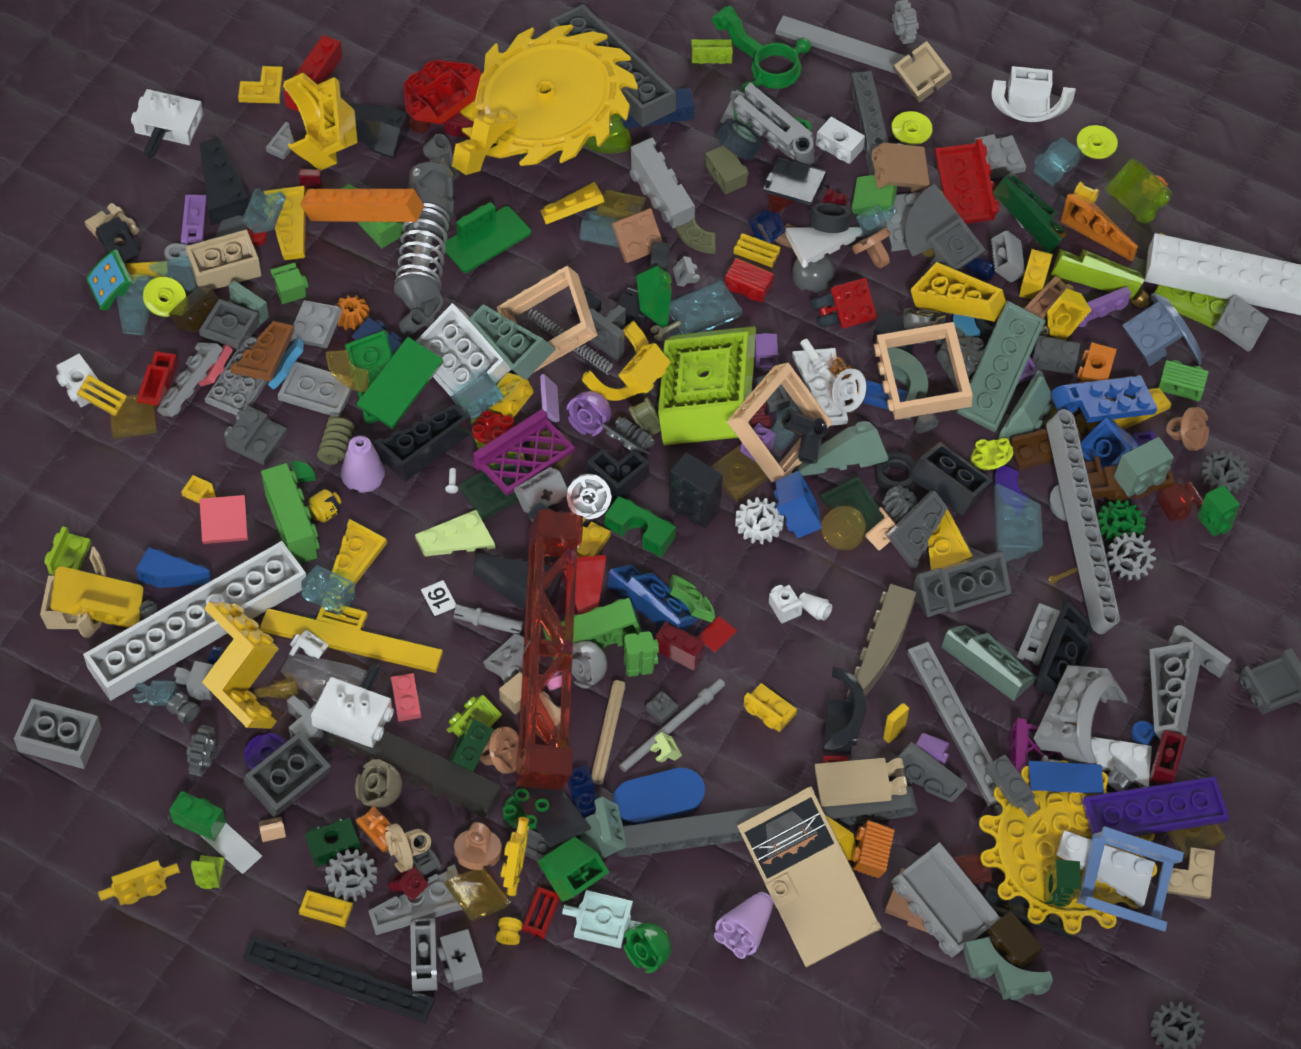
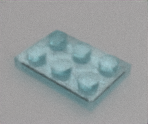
(705, 308)

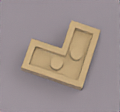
(1198, 877)

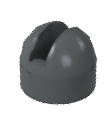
(147, 609)

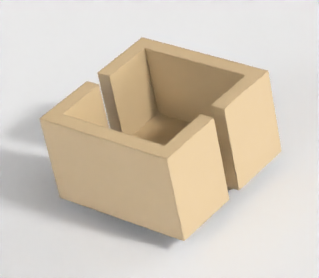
(924, 73)

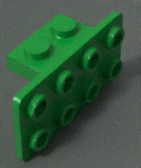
(484, 236)

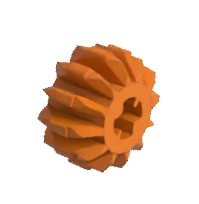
(354, 312)

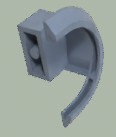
(1158, 329)

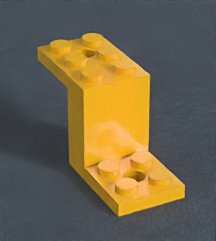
(240, 665)

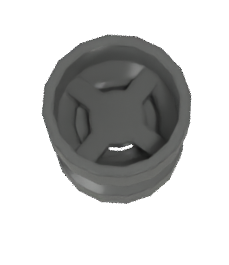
(183, 708)

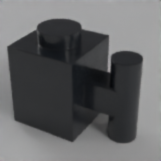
(630, 302)

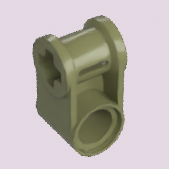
(646, 417)

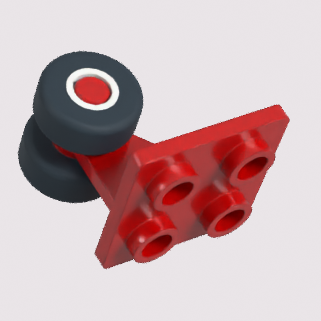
(852, 304)

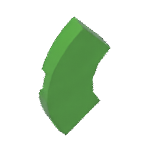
(687, 593)

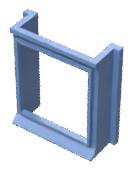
(1138, 846)

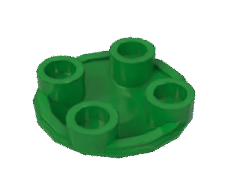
(513, 811)

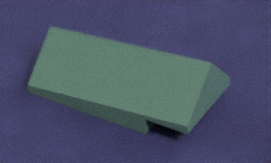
(989, 660)

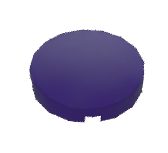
(266, 744)

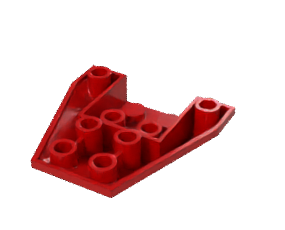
(440, 90)

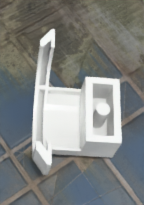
(1030, 95)

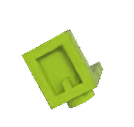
(208, 871)

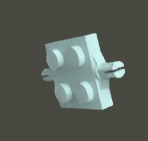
(602, 918)

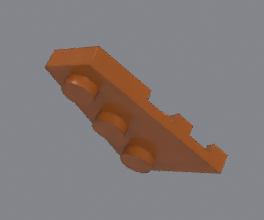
(266, 354)

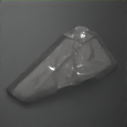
(314, 673)

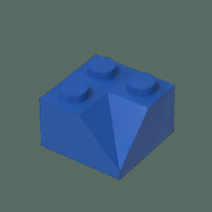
(797, 504)

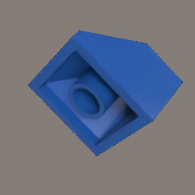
(1108, 443)

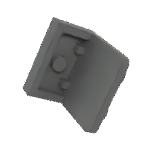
(971, 349)

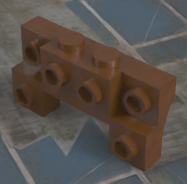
(1105, 485)

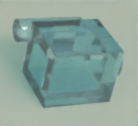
(874, 218)

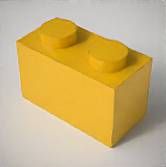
(1035, 274)

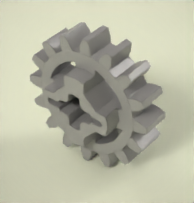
(905, 21)
(1128, 548)
(354, 884)

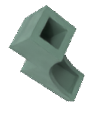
(1013, 982)

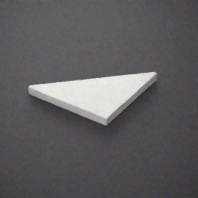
(813, 244)

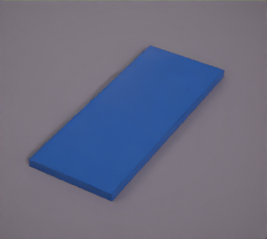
(1065, 777)

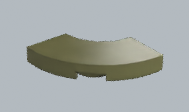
(696, 237)

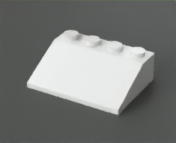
(463, 351)

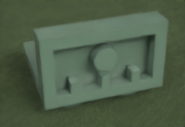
(244, 298)
(606, 829)

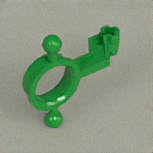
(730, 21)

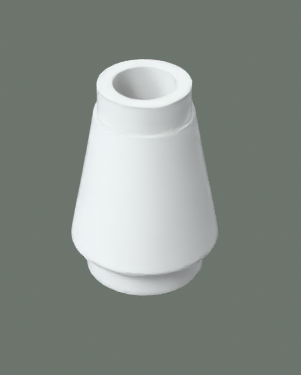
(816, 606)

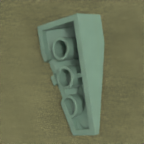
(852, 446)

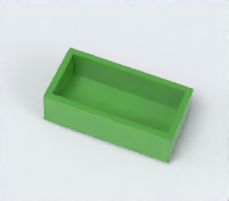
(290, 513)

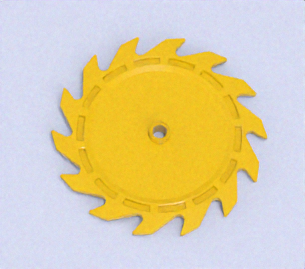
(556, 89)

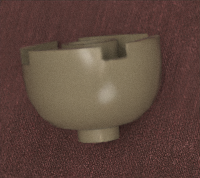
(378, 784)

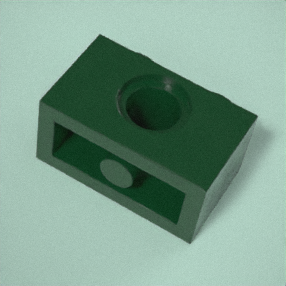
(470, 744)
(322, 851)
(1062, 882)

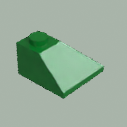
(655, 294)

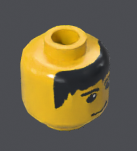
(324, 505)

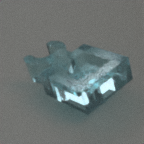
(157, 694)

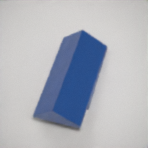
(650, 597)

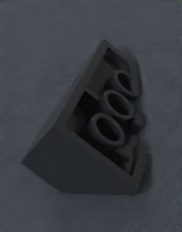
(381, 128)

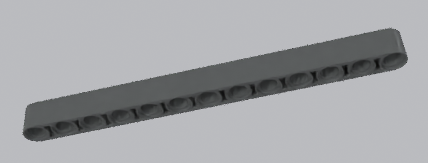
(723, 828)

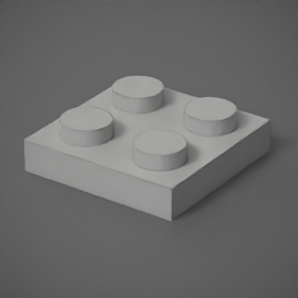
(316, 323)
(1241, 323)

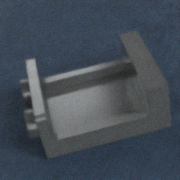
(1274, 682)

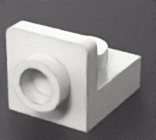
(310, 643)

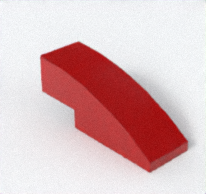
(157, 378)

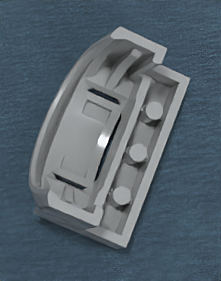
(1076, 702)

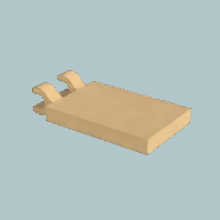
(859, 781)

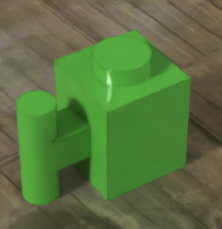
(289, 283)

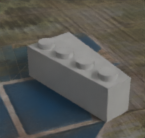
(660, 184)

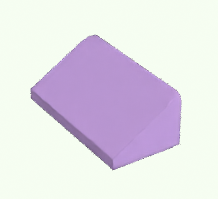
(549, 398)

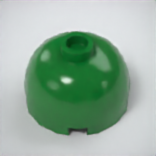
(647, 946)

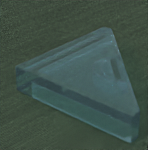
(177, 269)

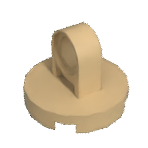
(402, 846)

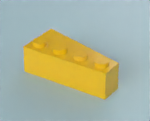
(958, 294)

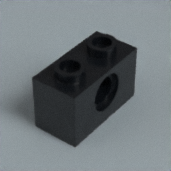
(117, 229)

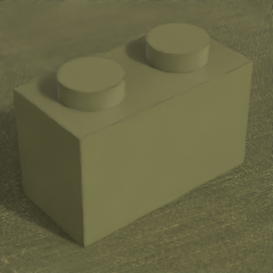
(726, 169)

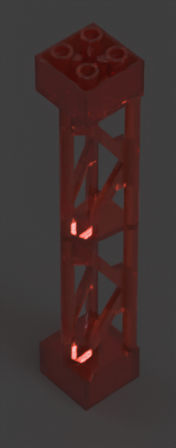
(537, 764)

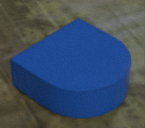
(1143, 732)

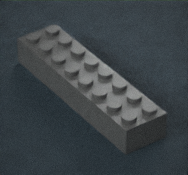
(654, 96)

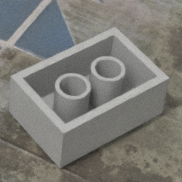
(57, 733)

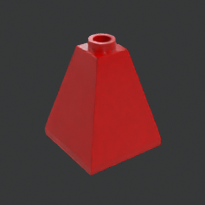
(588, 582)

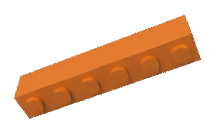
(362, 205)

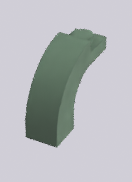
(909, 372)

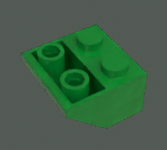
(572, 868)

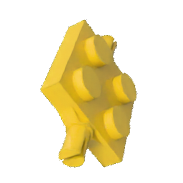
(515, 851)
(139, 883)

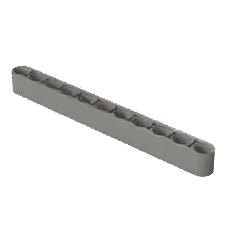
(1083, 522)

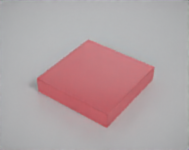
(223, 519)

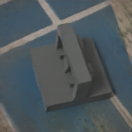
(955, 245)
(610, 332)

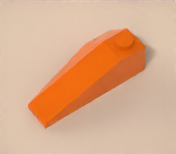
(1092, 222)

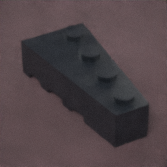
(424, 442)

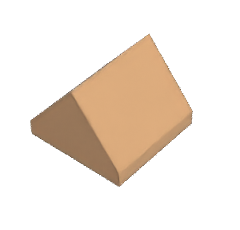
(272, 829)

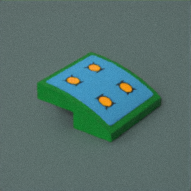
(109, 279)

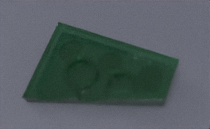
(855, 495)

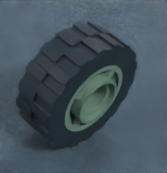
(739, 139)

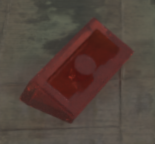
(973, 868)

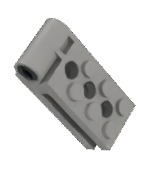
(775, 125)

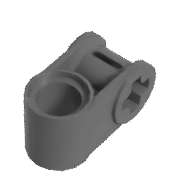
(426, 861)

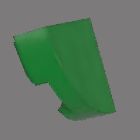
(303, 472)

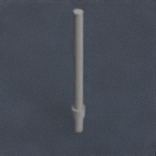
(704, 697)

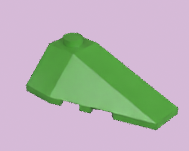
(381, 232)

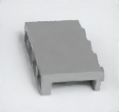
(944, 900)

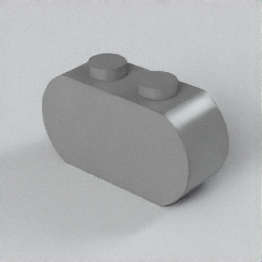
(423, 954)

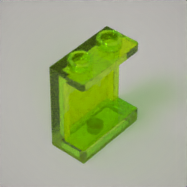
(1139, 190)

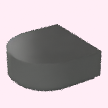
(926, 423)

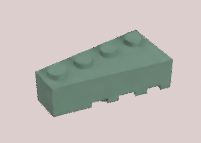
(513, 343)

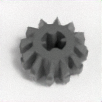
(899, 502)

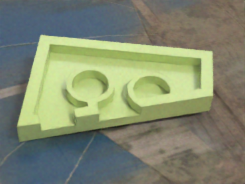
(457, 534)

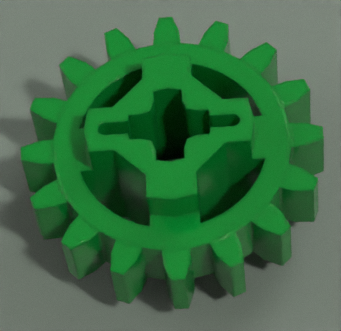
(1117, 519)

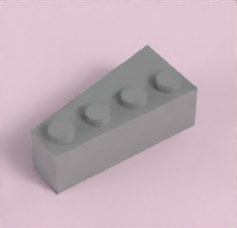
(1173, 685)

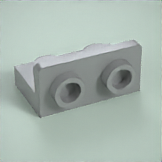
(507, 659)

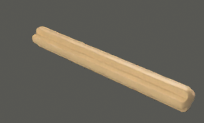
(608, 731)

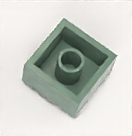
(1144, 467)

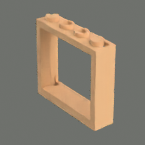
(544, 289)
(791, 382)
(931, 404)

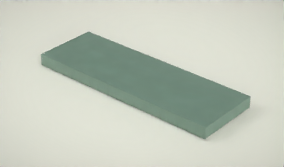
(1002, 365)

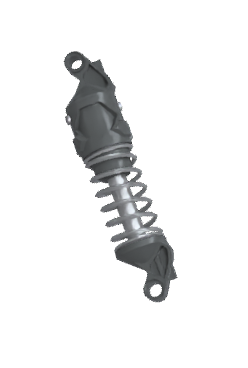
(435, 187)

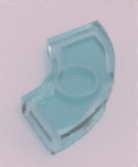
(783, 436)

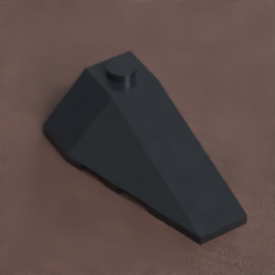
(510, 577)

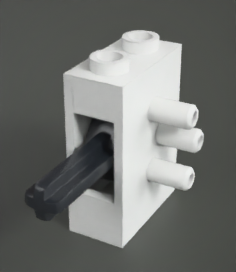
(166, 118)
(354, 710)

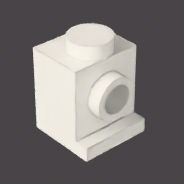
(783, 608)

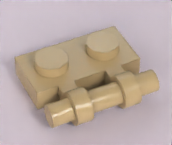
(101, 218)

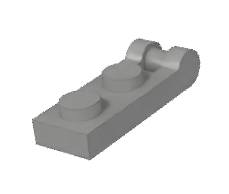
(1039, 633)
(1211, 658)

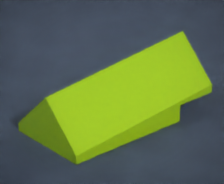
(1096, 272)

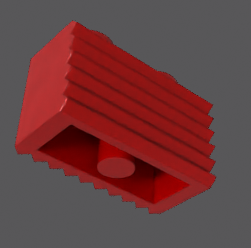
(749, 280)

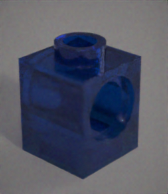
(767, 226)

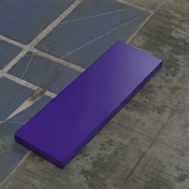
(1157, 808)

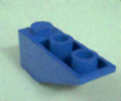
(168, 571)

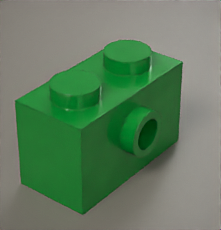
(1218, 511)
(197, 815)

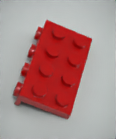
(967, 181)

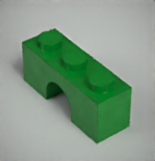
(626, 515)

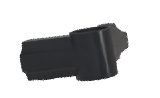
(810, 431)

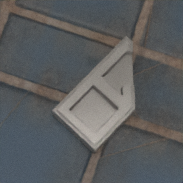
(279, 144)

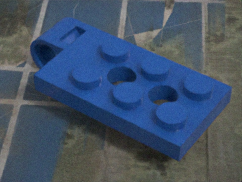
(1094, 405)

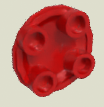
(491, 426)

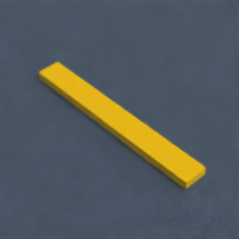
(354, 640)

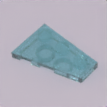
(132, 307)

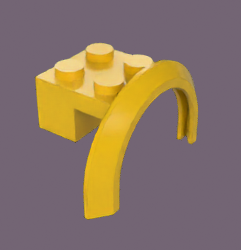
(639, 373)

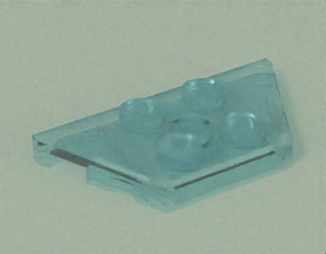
(1017, 523)

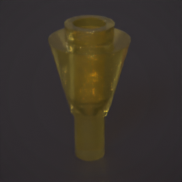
(282, 689)

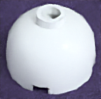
(592, 505)

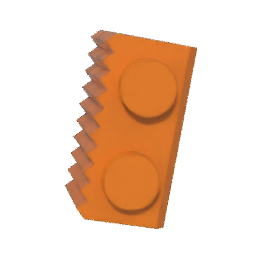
(872, 849)

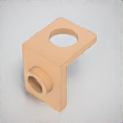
(877, 534)

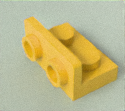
(515, 393)
(769, 707)

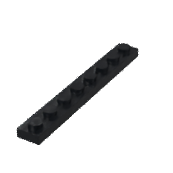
(338, 979)

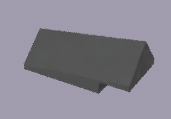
(962, 584)

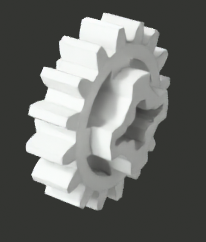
(749, 516)

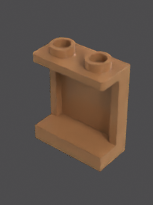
(900, 166)

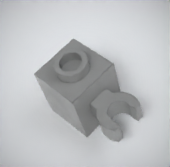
(194, 680)

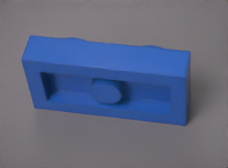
(876, 397)

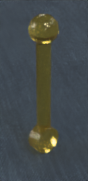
(1053, 579)

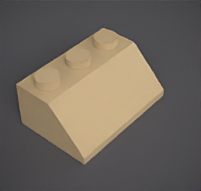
(223, 260)

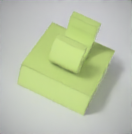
(668, 748)

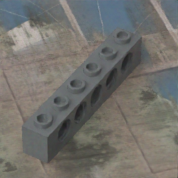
(868, 114)

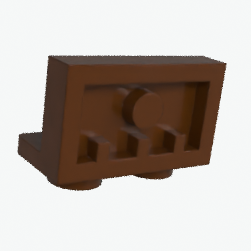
(1031, 449)

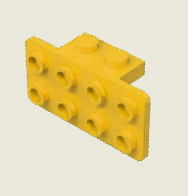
(99, 596)

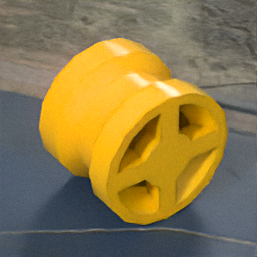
(509, 931)

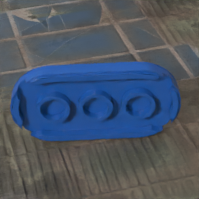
(659, 796)

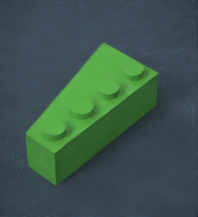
(605, 624)

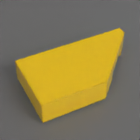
(198, 489)

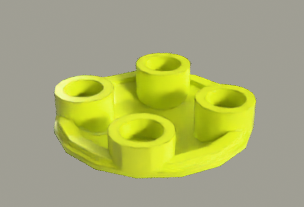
(991, 453)

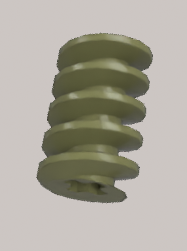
(335, 440)

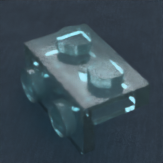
(263, 211)
(598, 229)

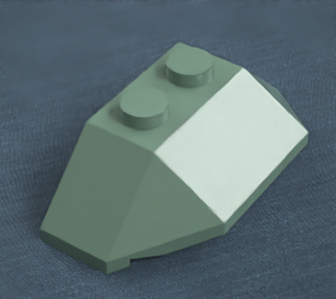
(1030, 409)

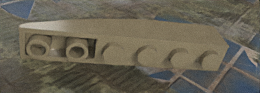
(886, 636)

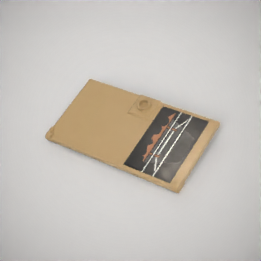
(809, 877)

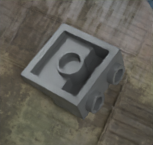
(229, 324)
(254, 435)

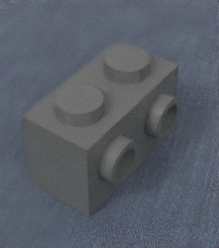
(1056, 355)

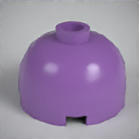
(589, 412)

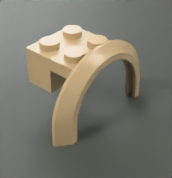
(60, 620)

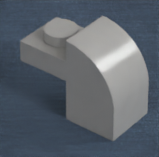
(302, 713)

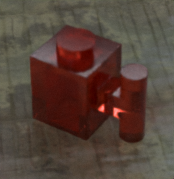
(1178, 502)

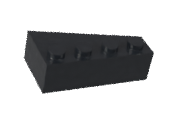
(222, 185)

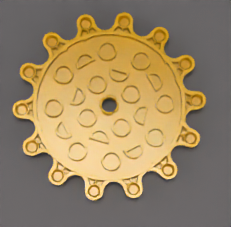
(1029, 848)

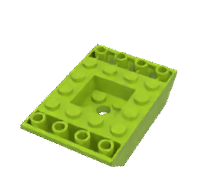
(698, 406)

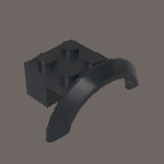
(844, 717)

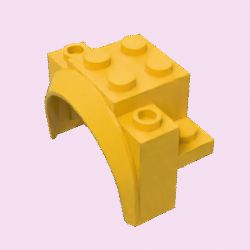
(326, 118)

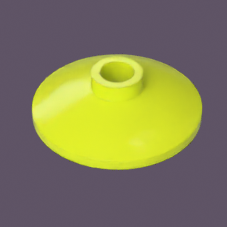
(911, 128)
(1097, 142)
(163, 288)

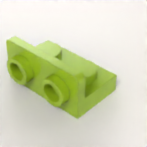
(711, 51)
(67, 551)
(476, 708)

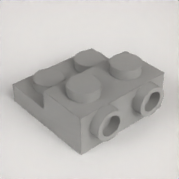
(1003, 156)

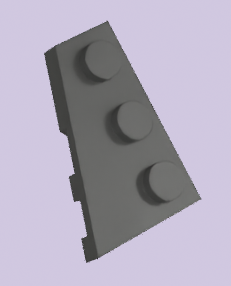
(916, 527)
(930, 774)

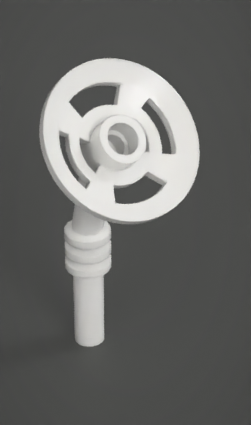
(842, 389)

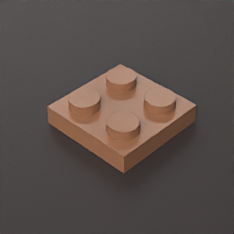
(636, 234)

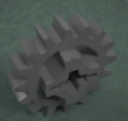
(1214, 468)
(201, 750)
(1183, 1020)

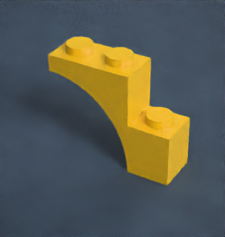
(486, 130)

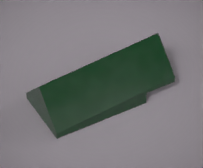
(1030, 211)

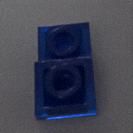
(582, 791)

